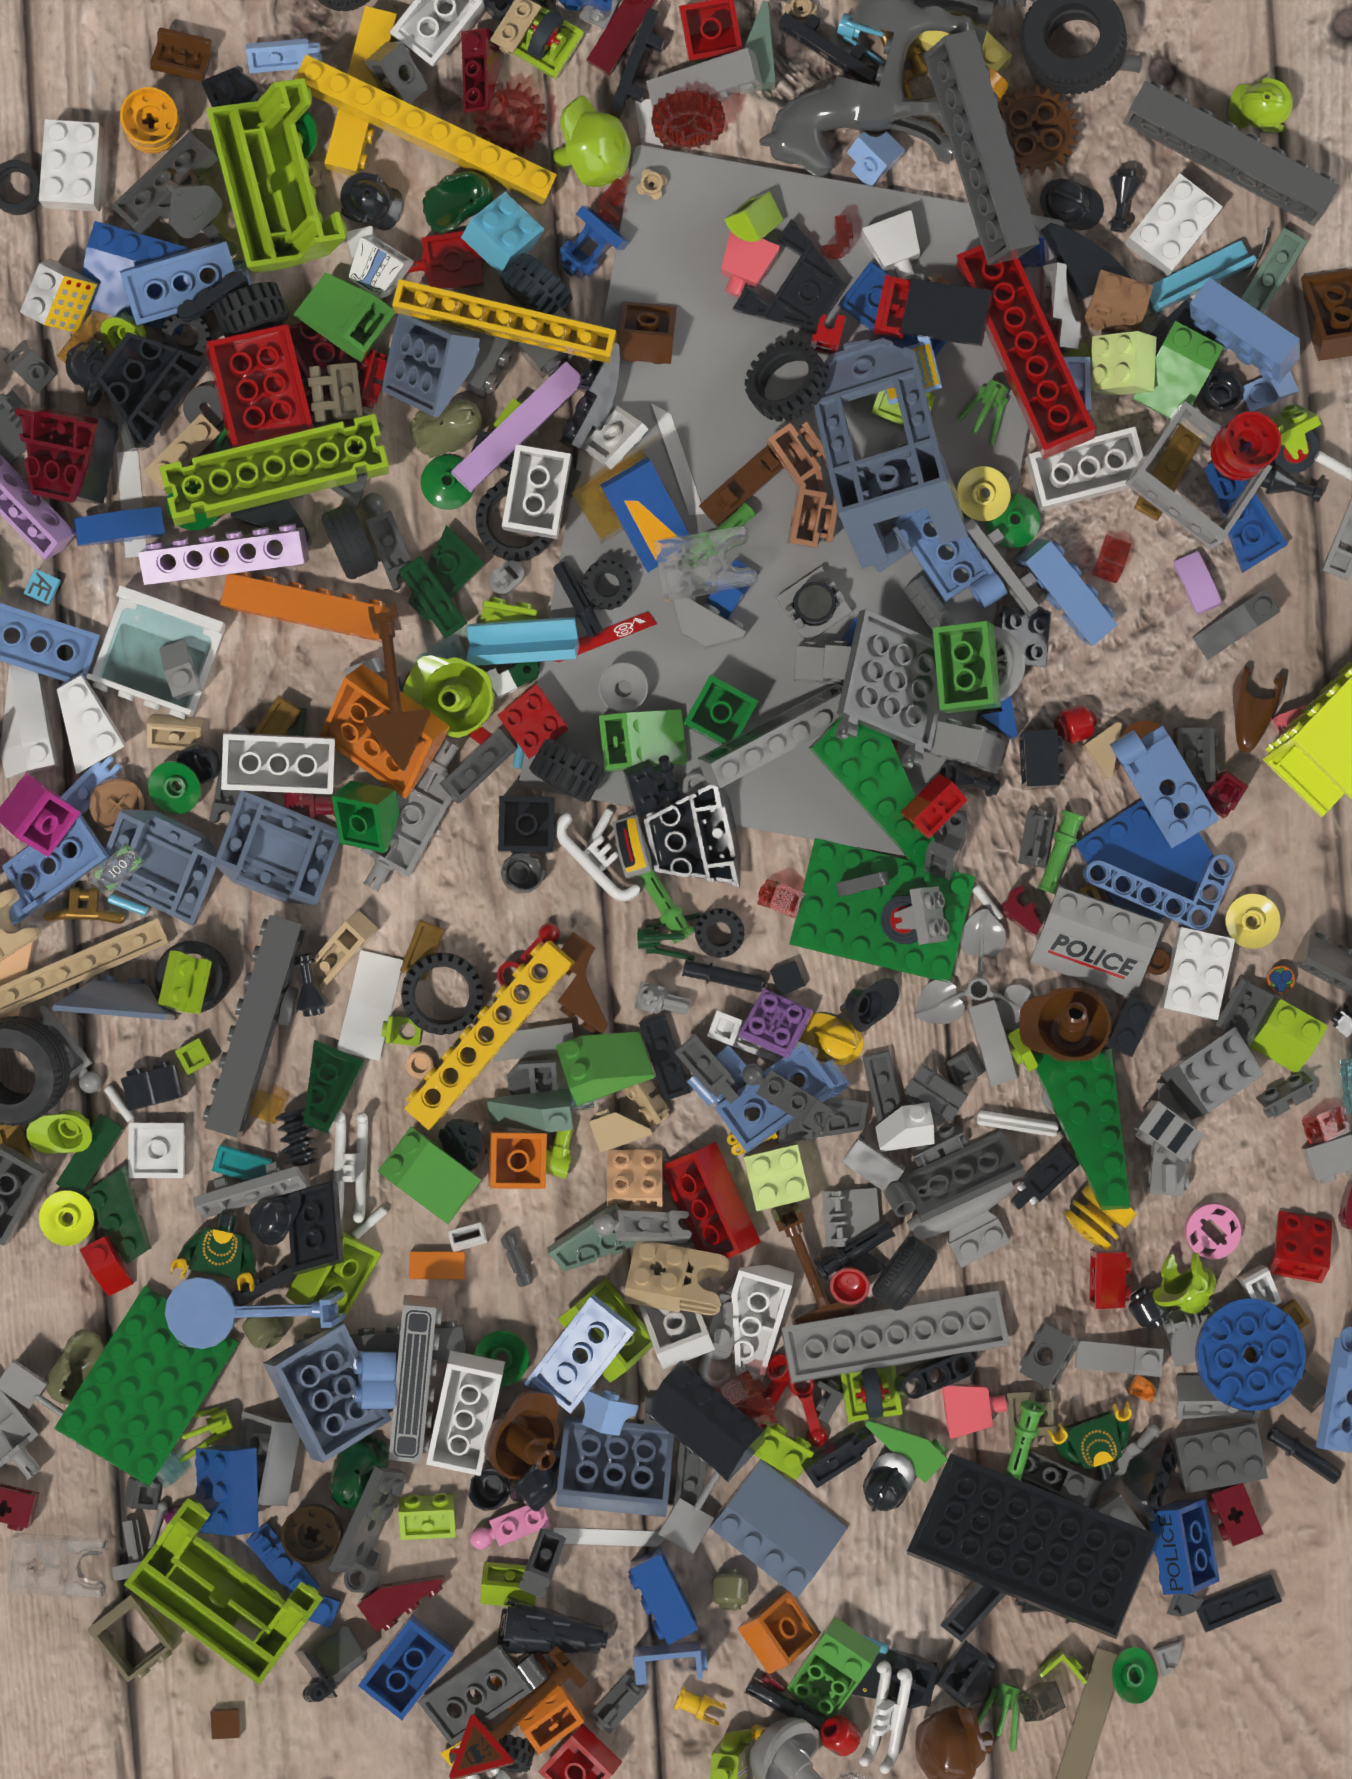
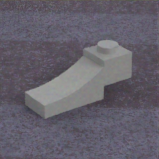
(1057, 308)
(1119, 1358)

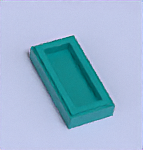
(240, 1163)

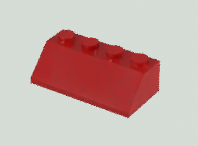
(715, 1208)

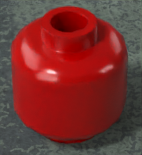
(1075, 724)
(840, 1735)

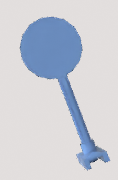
(204, 1312)

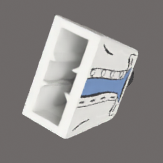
(378, 266)

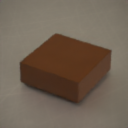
(225, 1723)

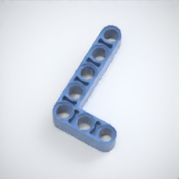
(1162, 895)

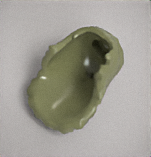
(448, 431)
(74, 1365)

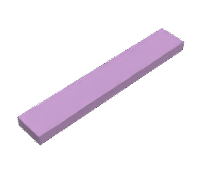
(517, 427)

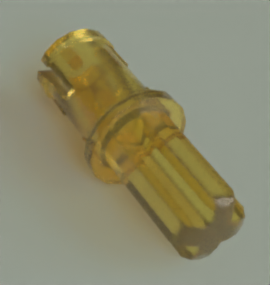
(82, 334)

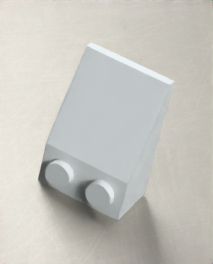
(436, 26)
(676, 1335)

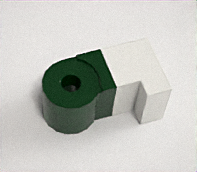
(514, 678)

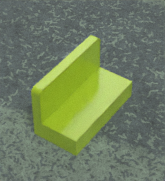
(502, 1581)

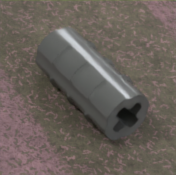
(928, 603)

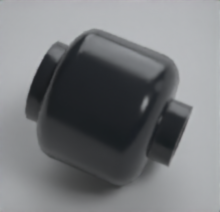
(1145, 1309)

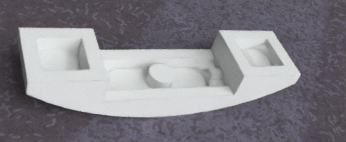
(727, 1029)

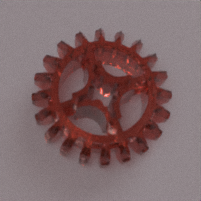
(521, 115)
(688, 119)

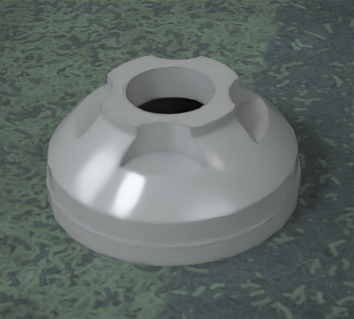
(622, 672)

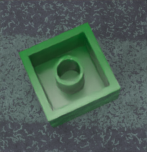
(720, 711)

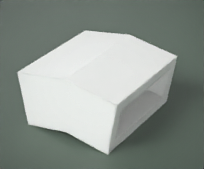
(470, 1242)

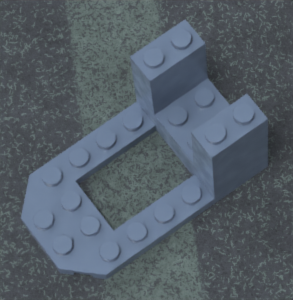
(893, 480)

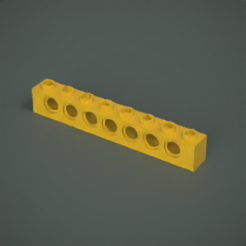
(504, 321)
(431, 1113)

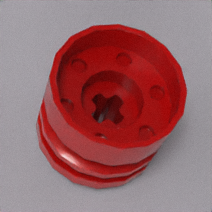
(1253, 434)

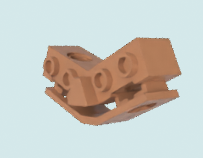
(810, 490)

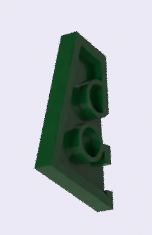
(452, 565)
(329, 1085)
(118, 1215)

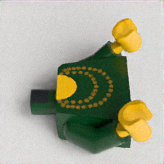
(219, 1253)
(1095, 1440)

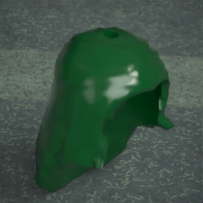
(450, 201)
(353, 1470)

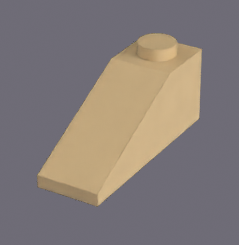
(342, 948)

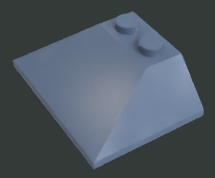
(276, 851)
(175, 866)
(116, 999)

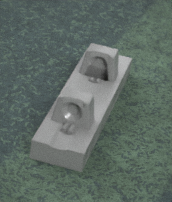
(1340, 556)
(1016, 587)
(228, 1197)

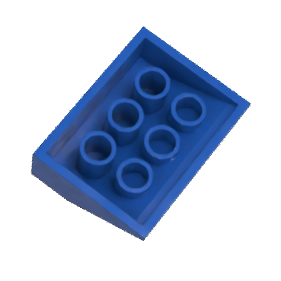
(118, 249)

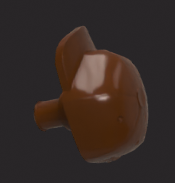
(1065, 1024)
(524, 1435)
(951, 1744)

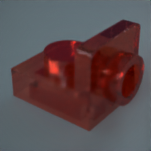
(612, 197)
(780, 898)
(1326, 1125)

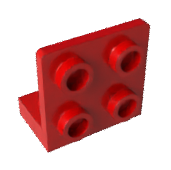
(1301, 1247)

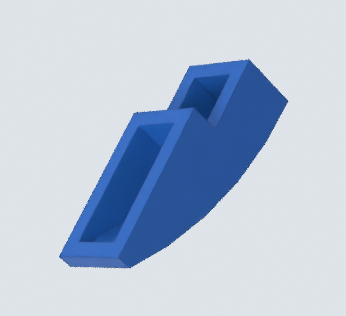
(119, 526)

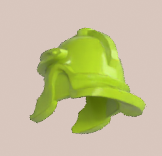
(1251, 107)
(1186, 1290)

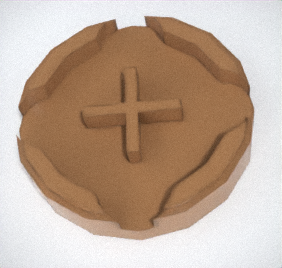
(111, 797)

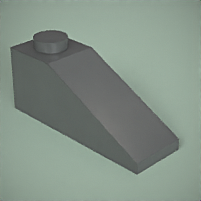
(1236, 624)

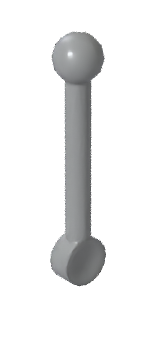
(162, 1506)

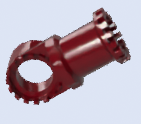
(318, 804)

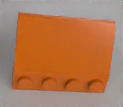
(364, 696)

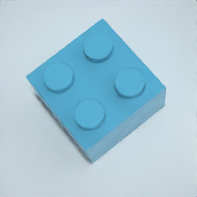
(502, 232)

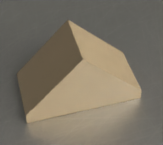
(1101, 752)

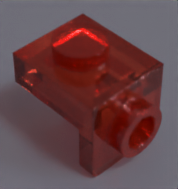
(843, 234)
(1111, 559)

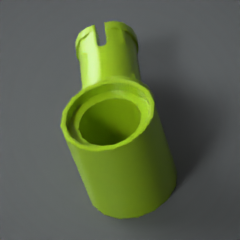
(558, 1154)

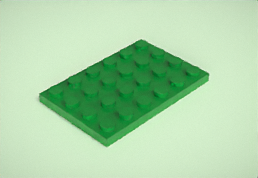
(852, 923)
(142, 1391)

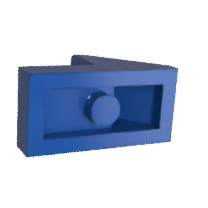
(727, 600)
(1004, 720)

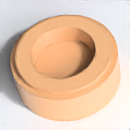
(419, 1064)

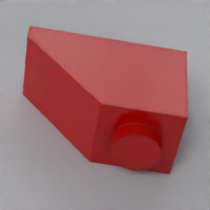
(106, 1265)

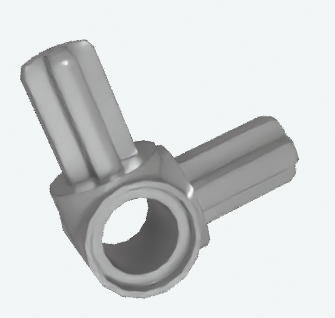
(653, 999)

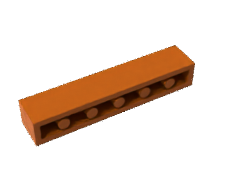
(300, 606)

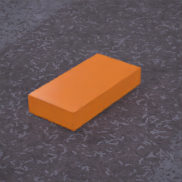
(436, 1265)

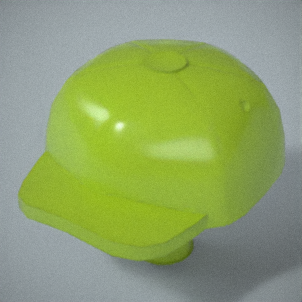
(594, 144)
(452, 692)

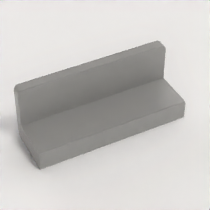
(1198, 1403)

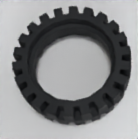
(772, 361)
(496, 547)
(460, 1021)

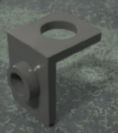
(30, 367)

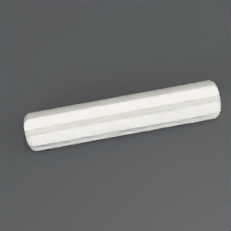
(1017, 1123)

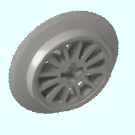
(1015, 662)

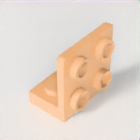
(635, 1180)

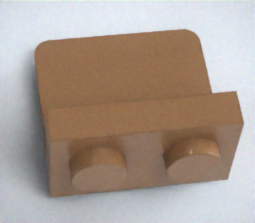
(1117, 303)

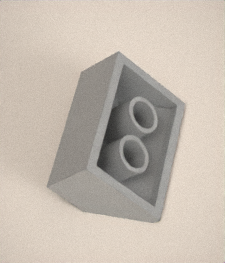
(276, 1453)

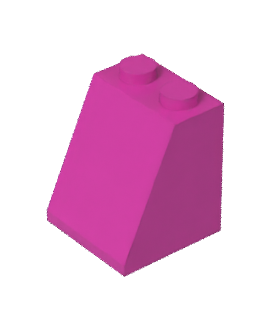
(37, 815)

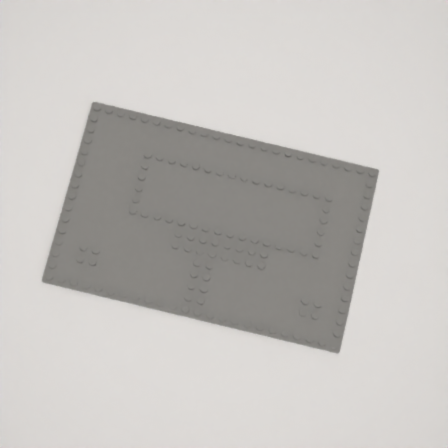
(678, 262)

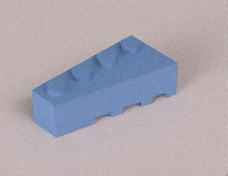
(1067, 590)

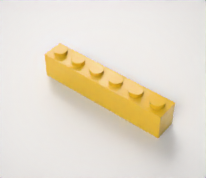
(351, 133)

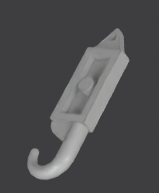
(722, 1337)

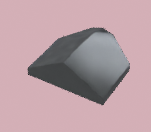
(533, 1077)

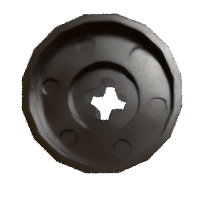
(297, 1526)

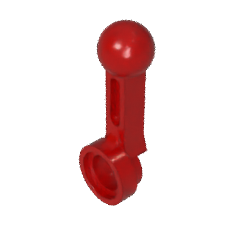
(546, 933)
(777, 1383)
(816, 1434)

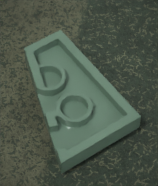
(586, 1245)

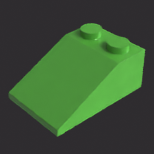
(1180, 369)
(604, 1064)
(429, 1175)

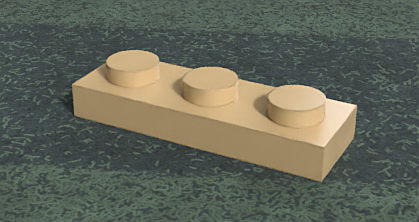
(187, 445)

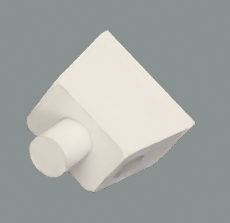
(894, 243)

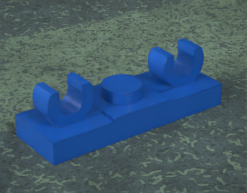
(269, 1549)

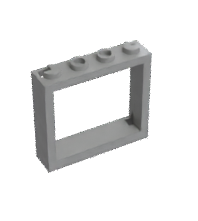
(1173, 504)

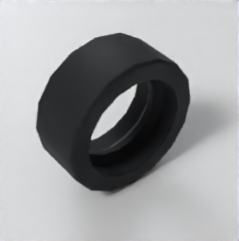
(33, 200)

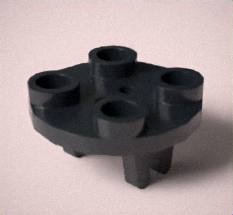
(463, 1142)

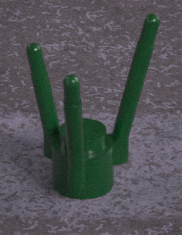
(649, 938)

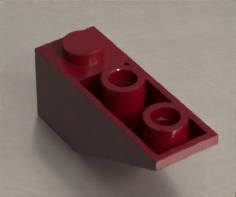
(479, 69)
(394, 1598)

